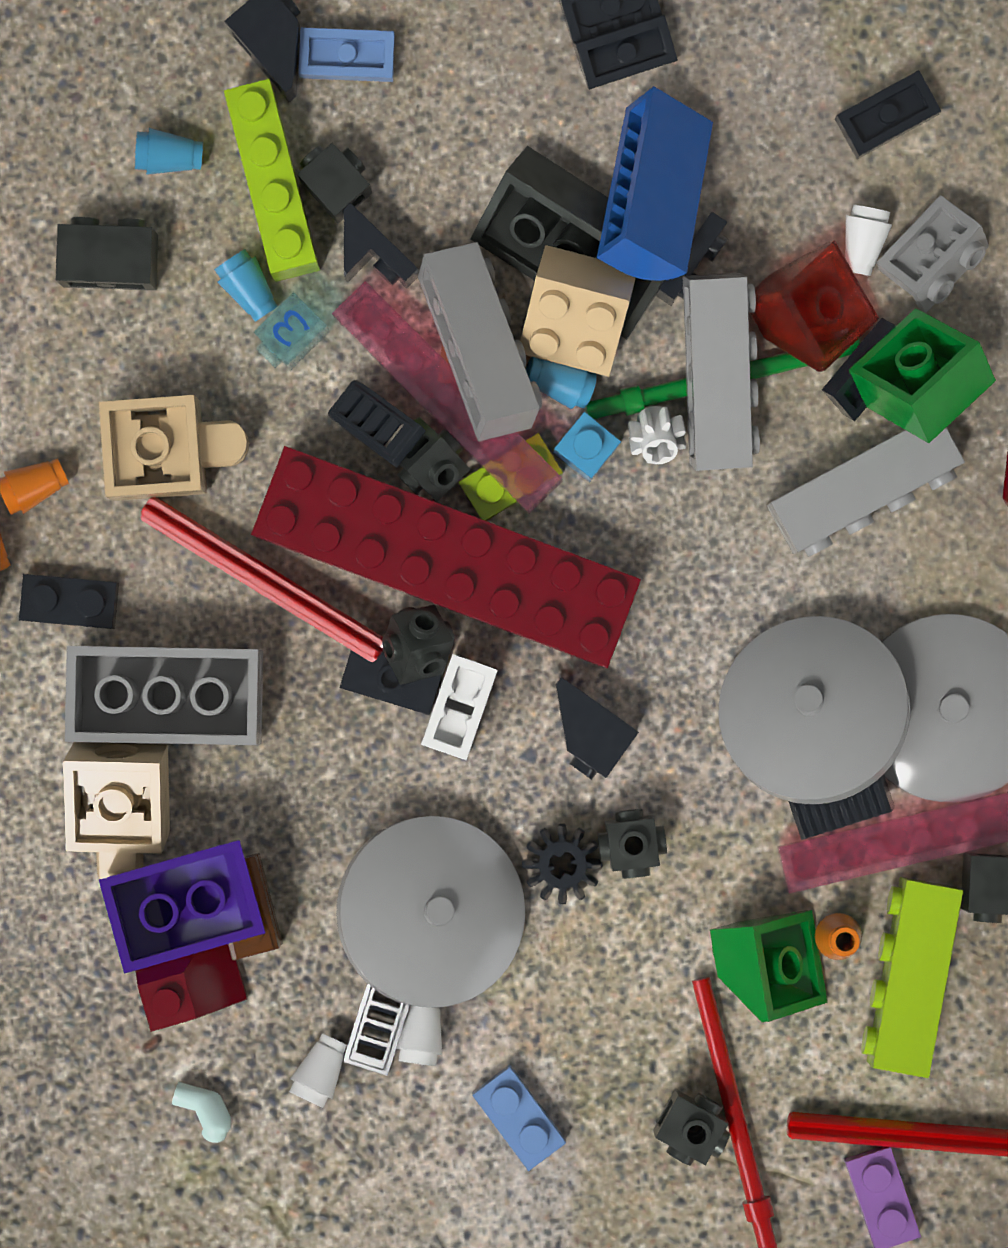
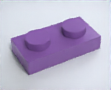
(882, 1197)

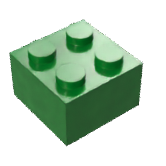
(922, 375)

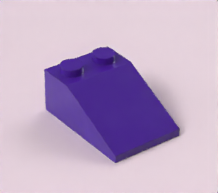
(181, 906)

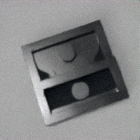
(617, 38)

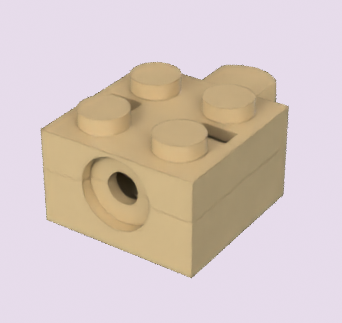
(164, 450)
(121, 804)

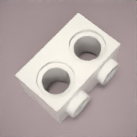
(459, 707)

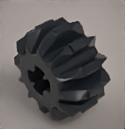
(566, 878)

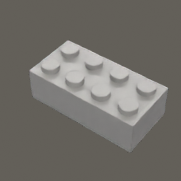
(164, 695)

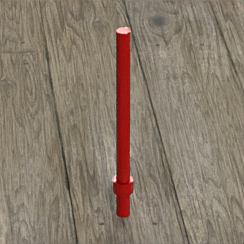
(757, 1205)

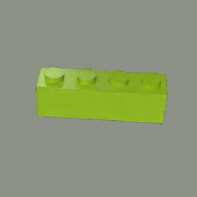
(271, 180)
(913, 977)

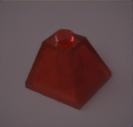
(814, 307)

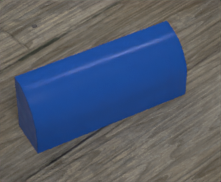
(655, 188)

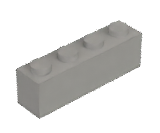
(479, 341)
(719, 371)
(862, 486)

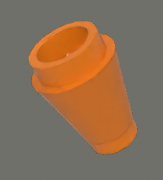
(31, 485)
(830, 928)

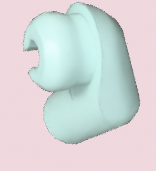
(208, 1107)

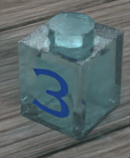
(290, 333)

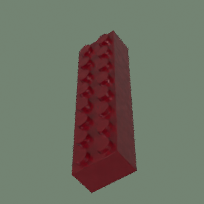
(445, 557)

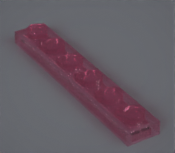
(434, 387)
(895, 843)

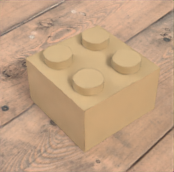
(576, 311)

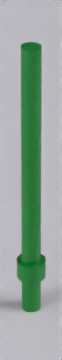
(634, 400)

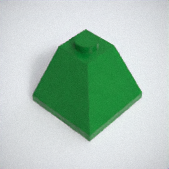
(771, 963)

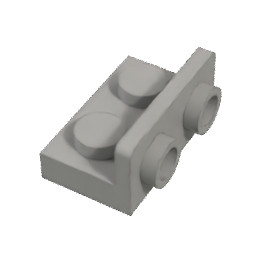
(934, 253)

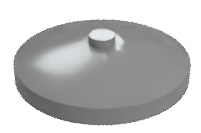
(957, 707)
(814, 710)
(430, 911)

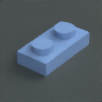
(346, 54)
(519, 1117)

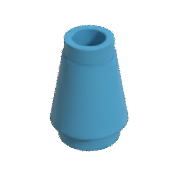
(166, 152)
(246, 284)
(561, 382)

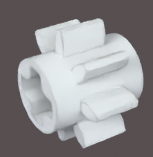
(657, 435)

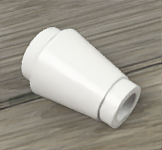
(865, 237)
(421, 1036)
(319, 1071)

